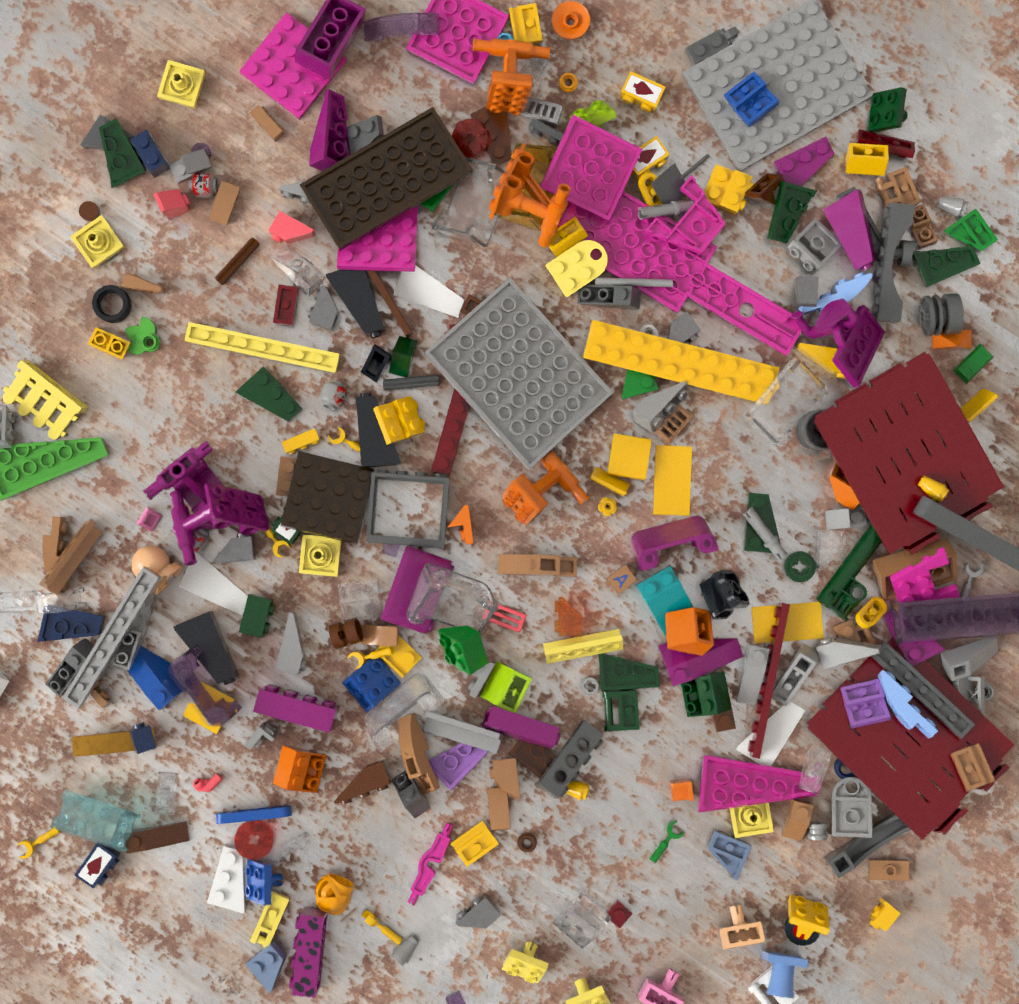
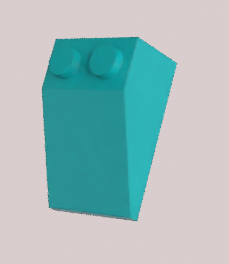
(663, 594)

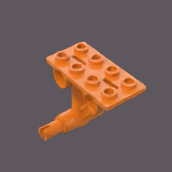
(509, 89)
(510, 196)
(527, 498)

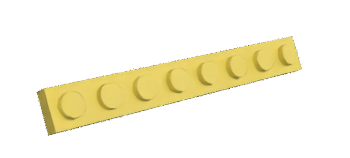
(262, 347)

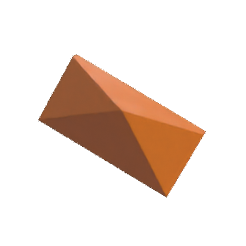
(953, 341)

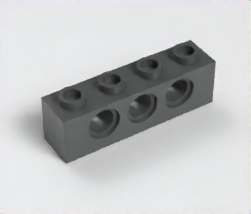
(548, 780)

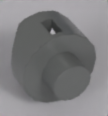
(904, 253)

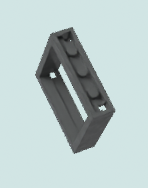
(419, 477)

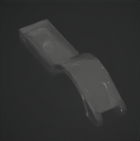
(45, 603)

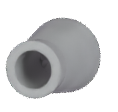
(953, 205)
(405, 950)

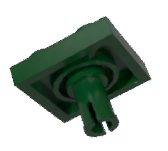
(887, 110)

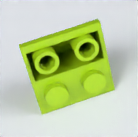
(506, 687)

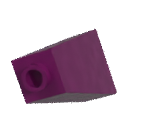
(852, 228)
(521, 727)

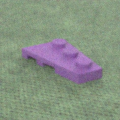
(456, 763)

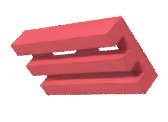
(520, 622)

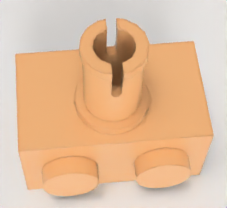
(741, 933)

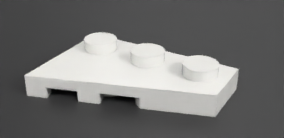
(228, 882)

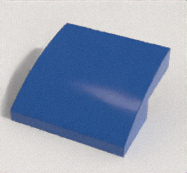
(751, 99)

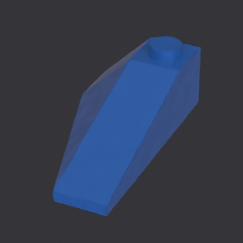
(153, 679)

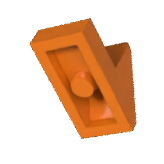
(463, 519)

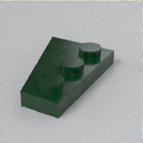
(120, 154)
(789, 206)
(944, 263)
(269, 394)
(762, 506)
(626, 674)

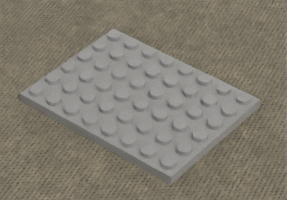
(801, 67)
(518, 373)

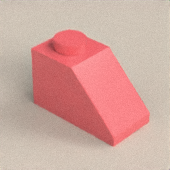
(172, 203)
(289, 229)

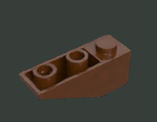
(370, 778)

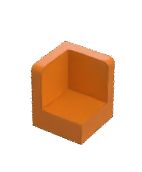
(682, 790)

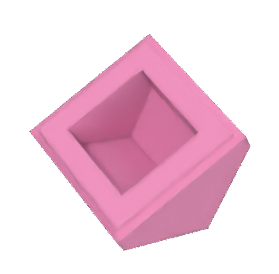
(149, 519)

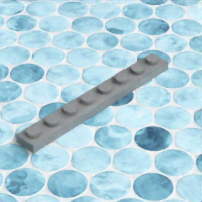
(111, 637)

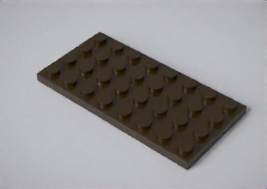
(386, 178)

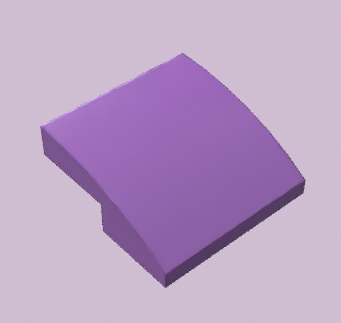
(865, 703)

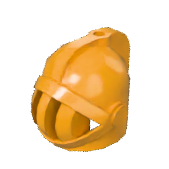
(333, 893)

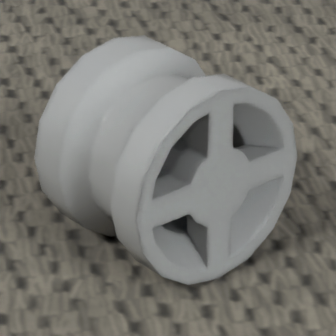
(817, 831)

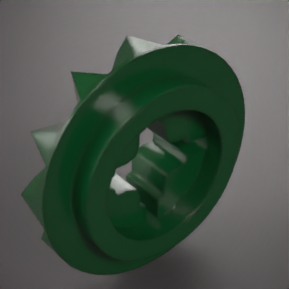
(807, 560)

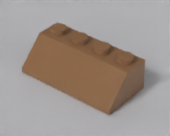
(893, 563)

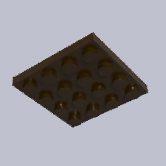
(327, 497)

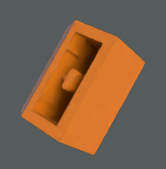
(689, 630)
(299, 769)

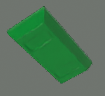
(973, 363)

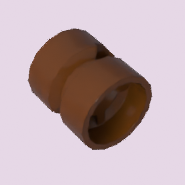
(346, 633)

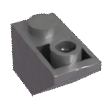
(324, 312)
(683, 329)
(410, 795)
(480, 914)

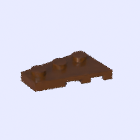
(497, 124)

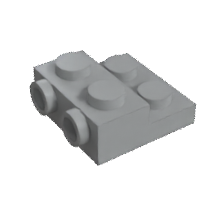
(814, 246)

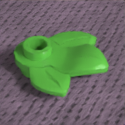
(141, 335)

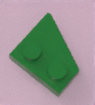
(972, 231)
(638, 384)

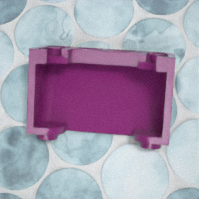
(691, 529)
(404, 586)

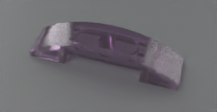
(401, 24)

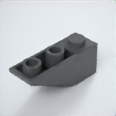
(610, 296)
(69, 667)

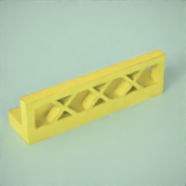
(583, 646)

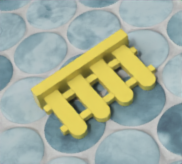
(43, 384)

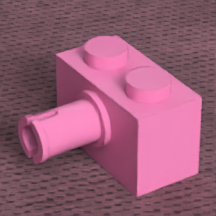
(660, 993)

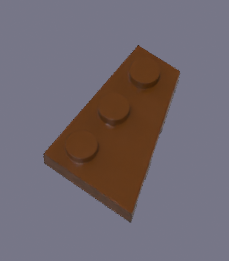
(534, 758)

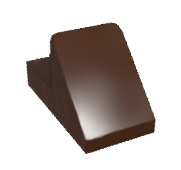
(763, 189)

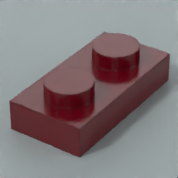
(285, 305)

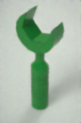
(664, 844)

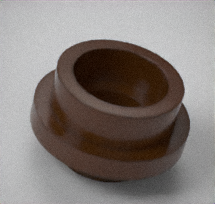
(527, 848)

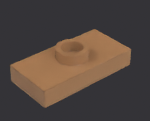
(888, 869)

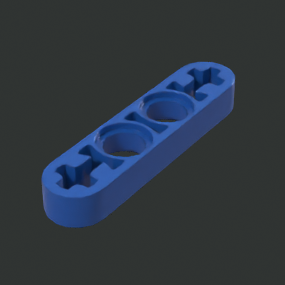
(253, 814)

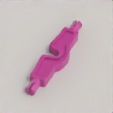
(434, 854)

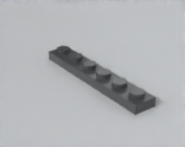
(924, 691)

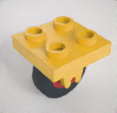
(806, 920)

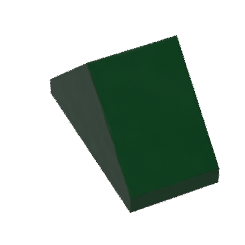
(402, 356)

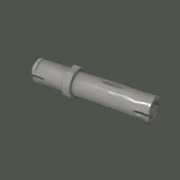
(673, 208)
(765, 534)

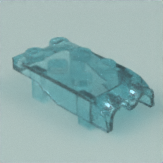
(95, 820)

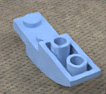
(842, 289)
(898, 698)

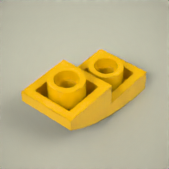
(109, 343)

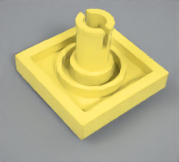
(181, 84)
(97, 242)
(320, 555)
(751, 820)
(525, 964)
(588, 996)

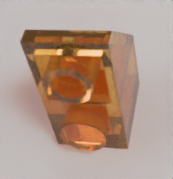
(569, 620)

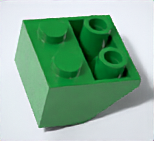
(463, 648)

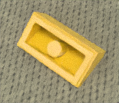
(567, 236)
(978, 404)
(609, 481)

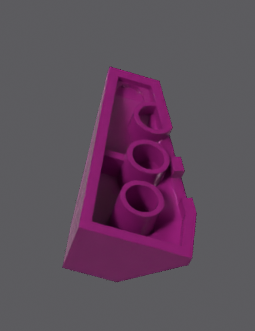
(331, 135)
(686, 666)

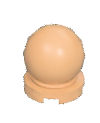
(157, 561)

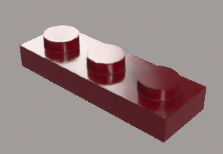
(897, 146)

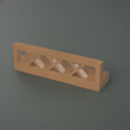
(71, 557)

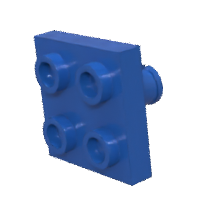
(260, 881)

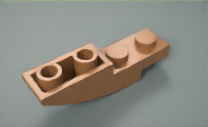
(54, 545)
(537, 565)
(413, 749)

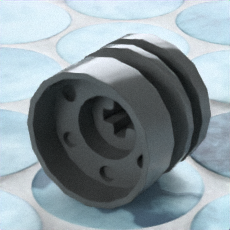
(941, 314)
(806, 434)

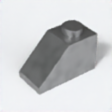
(237, 550)

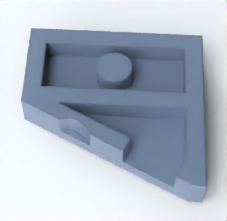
(729, 851)
(267, 965)

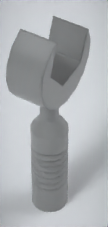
(968, 586)

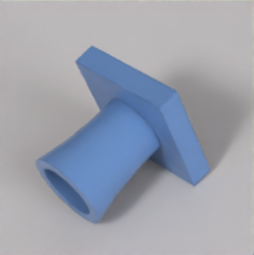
(782, 972)

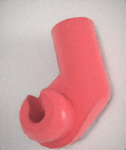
(206, 785)

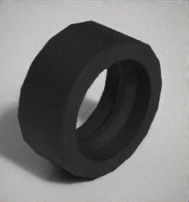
(96, 304)

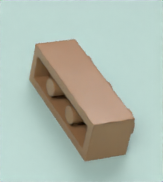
(267, 122)

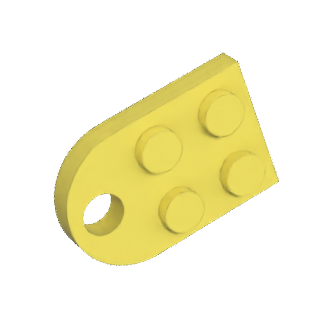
(576, 266)

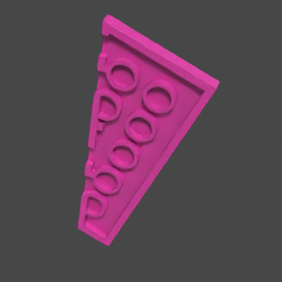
(740, 784)

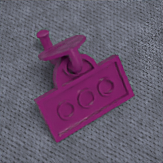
(854, 332)

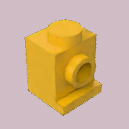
(883, 915)

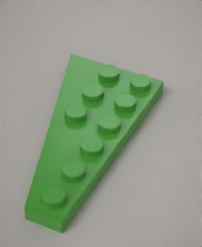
(39, 462)

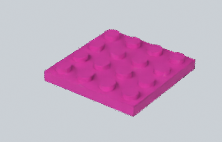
(458, 25)
(279, 76)
(592, 165)
(386, 248)

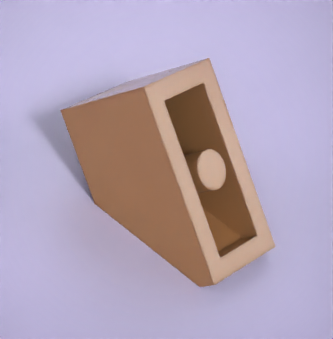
(506, 776)
(797, 819)

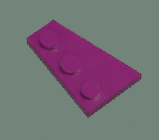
(803, 163)
(913, 652)

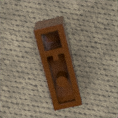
(157, 837)

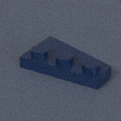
(69, 625)

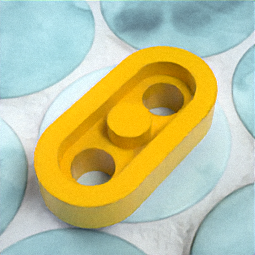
(647, 190)
(871, 614)

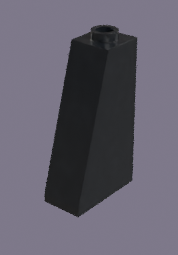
(357, 295)
(373, 446)
(208, 637)

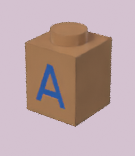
(622, 578)

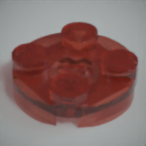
(478, 130)
(264, 842)

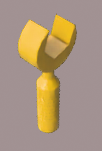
(352, 444)
(277, 544)
(373, 655)
(41, 839)
(372, 920)

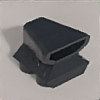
(723, 594)

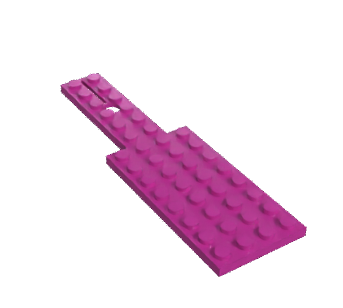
(642, 256)

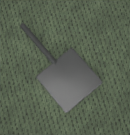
(670, 181)

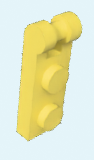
(270, 919)

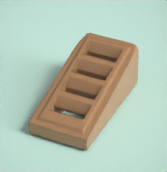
(136, 283)
(664, 437)

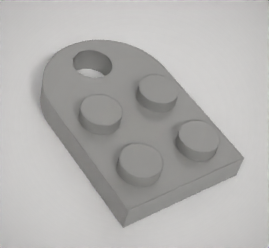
(851, 810)

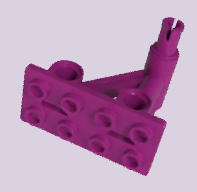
(187, 475)
(223, 508)

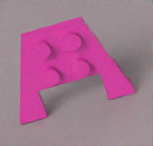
(696, 227)
(916, 582)

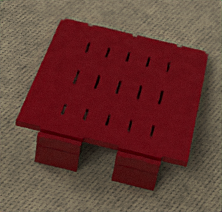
(859, 458)
(924, 762)

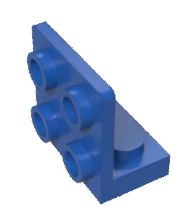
(371, 683)

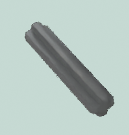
(411, 382)

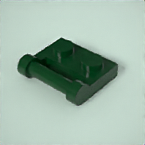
(626, 707)

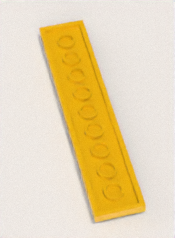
(678, 361)

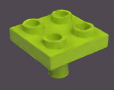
(596, 114)

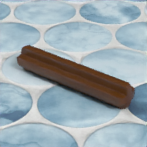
(234, 264)

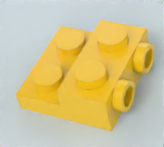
(727, 189)
(399, 420)

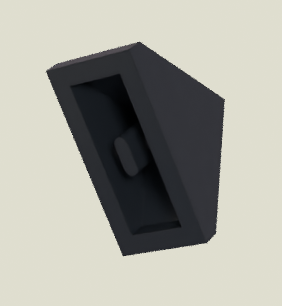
(376, 363)

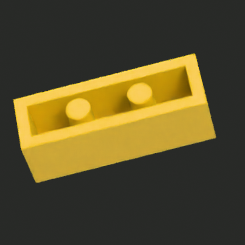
(301, 441)

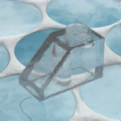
(828, 546)
(814, 768)

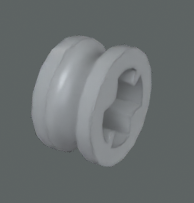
(585, 690)

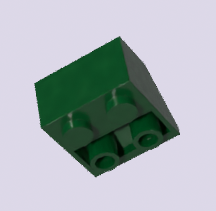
(706, 695)

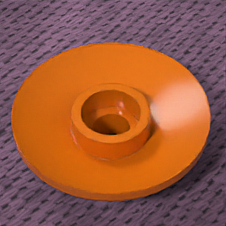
(570, 11)

